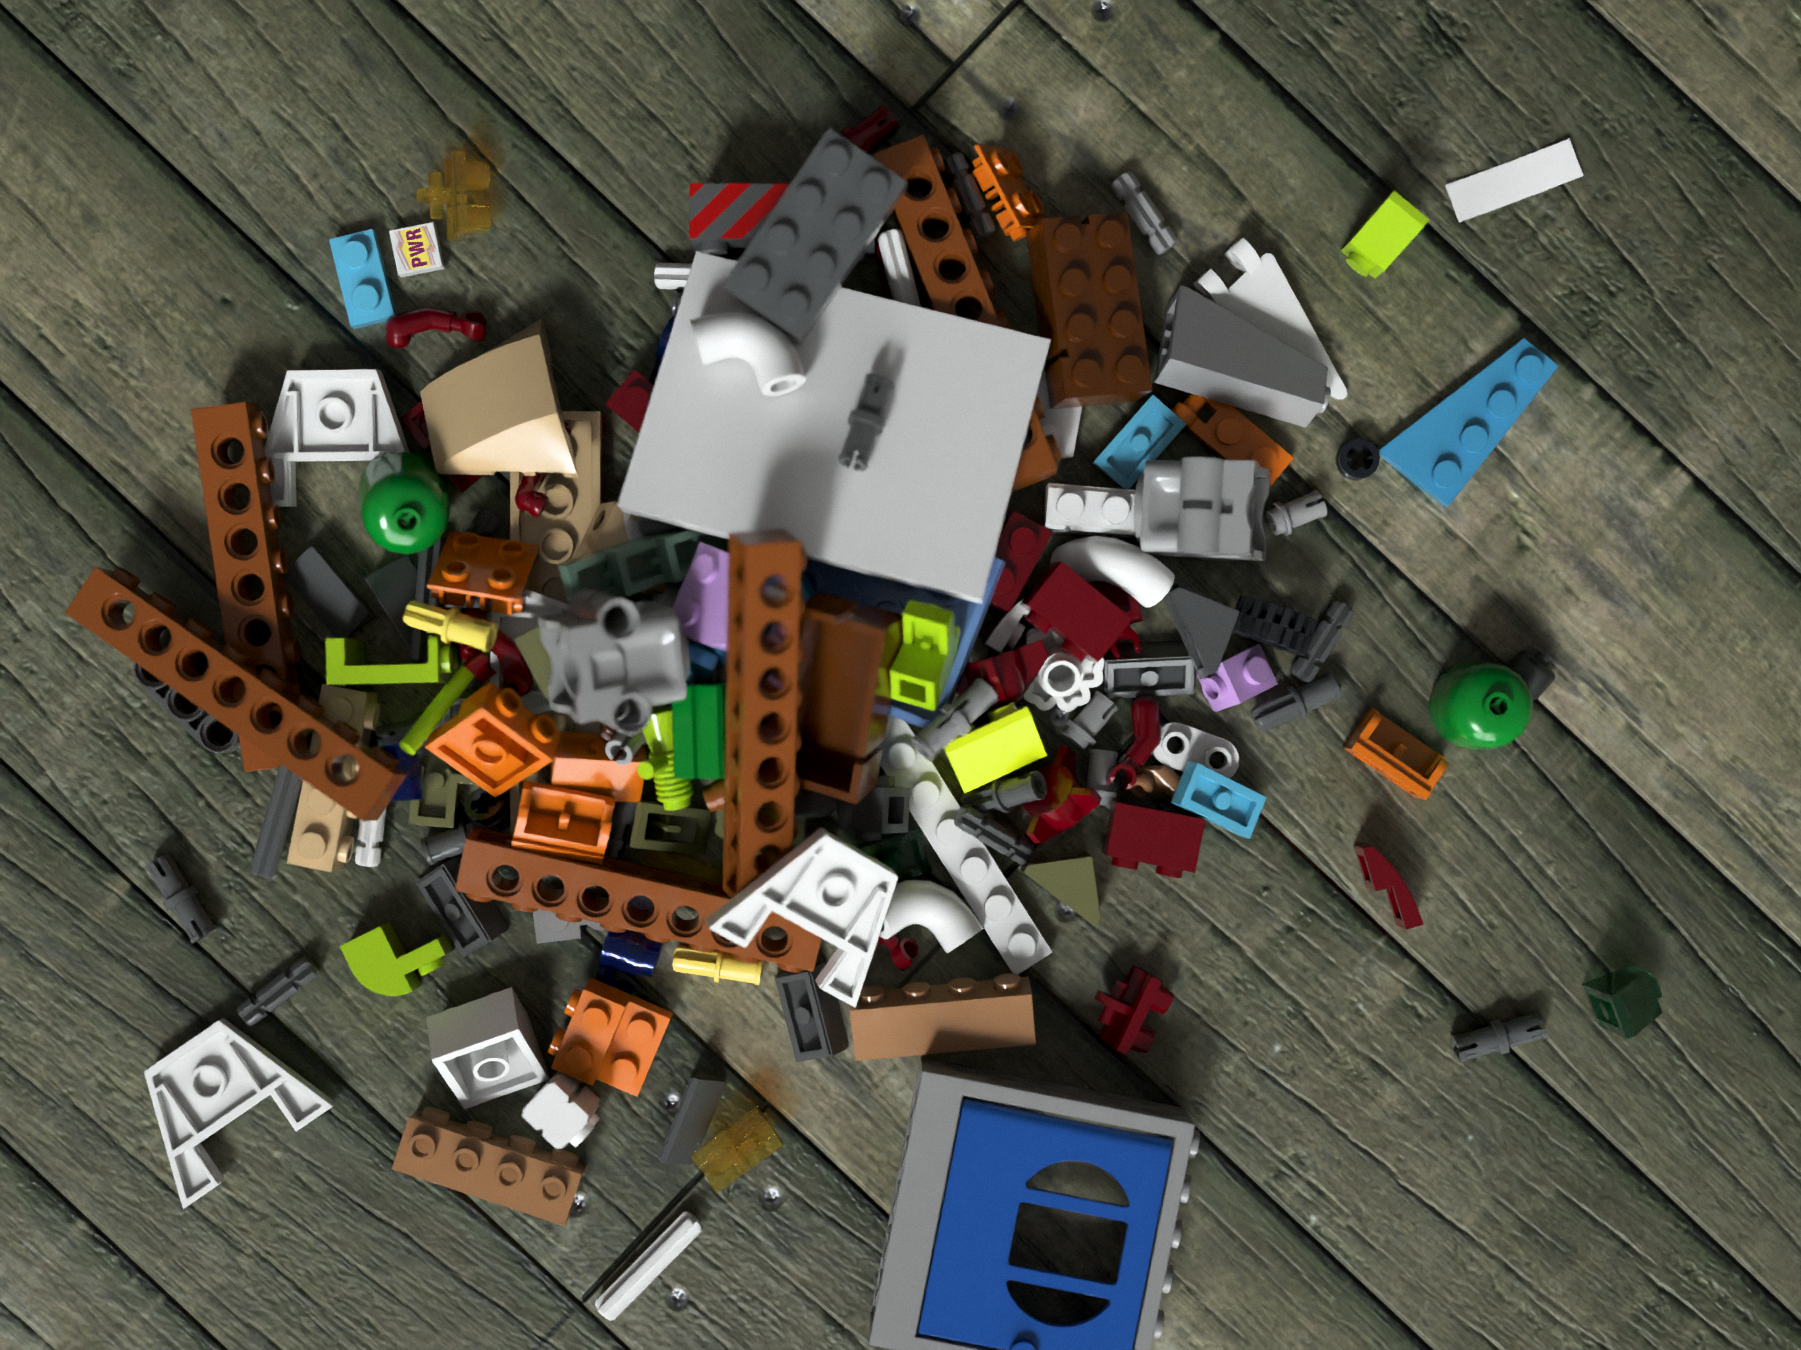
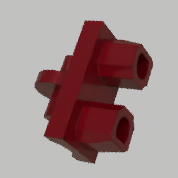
(1127, 1009)

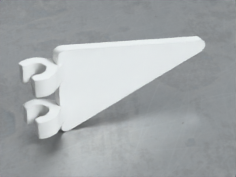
(1269, 303)

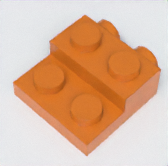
(495, 740)
(609, 1037)

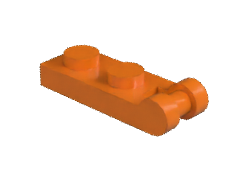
(1232, 435)

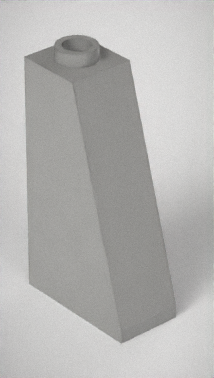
(1236, 363)

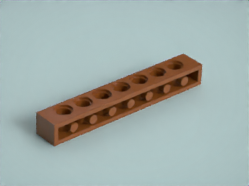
(921, 164)
(214, 431)
(750, 562)
(101, 608)
(623, 880)

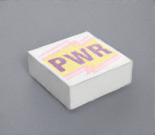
(417, 249)

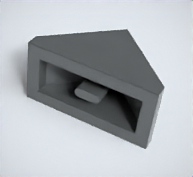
(1203, 628)

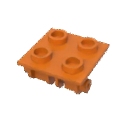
(1002, 170)
(483, 568)

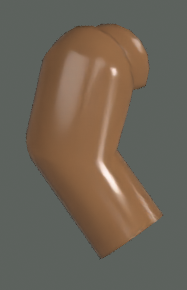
(1155, 780)

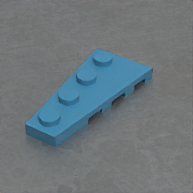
(1463, 429)

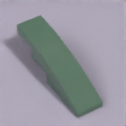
(637, 562)

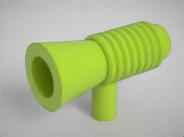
(672, 791)

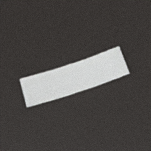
(1514, 180)

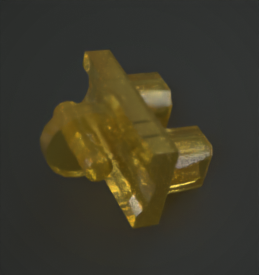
(459, 177)
(737, 1149)

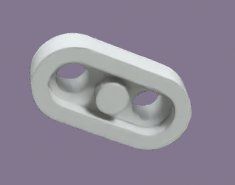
(1197, 748)

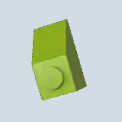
(1383, 236)

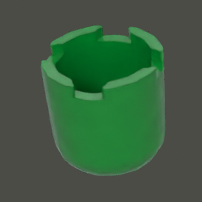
(399, 486)
(1463, 705)

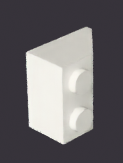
(486, 1048)

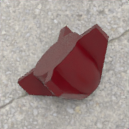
(1006, 672)
(1065, 799)

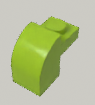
(925, 656)
(384, 966)

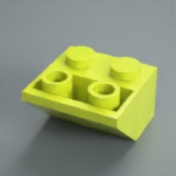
(995, 747)

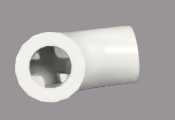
(754, 340)
(1118, 564)
(933, 908)

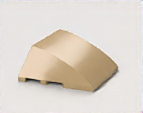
(500, 412)

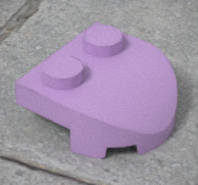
(704, 598)

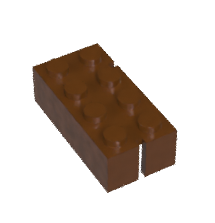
(1089, 310)
(844, 694)

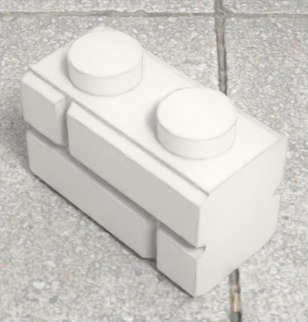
(1089, 510)
(563, 1111)

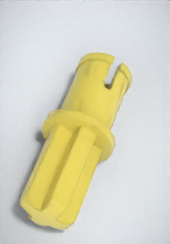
(451, 625)
(716, 965)

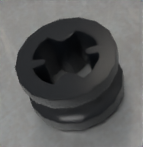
(1359, 473)
(478, 803)

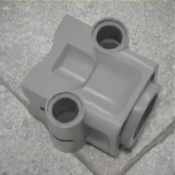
(1202, 509)
(614, 659)

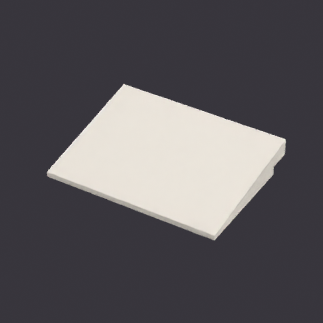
(937, 475)

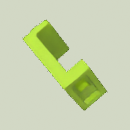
(347, 664)

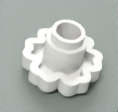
(1062, 677)

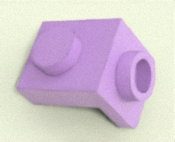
(1238, 679)

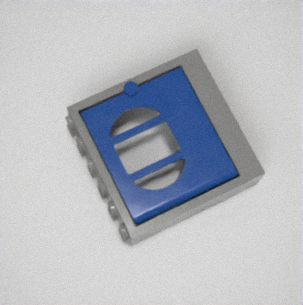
(987, 1179)

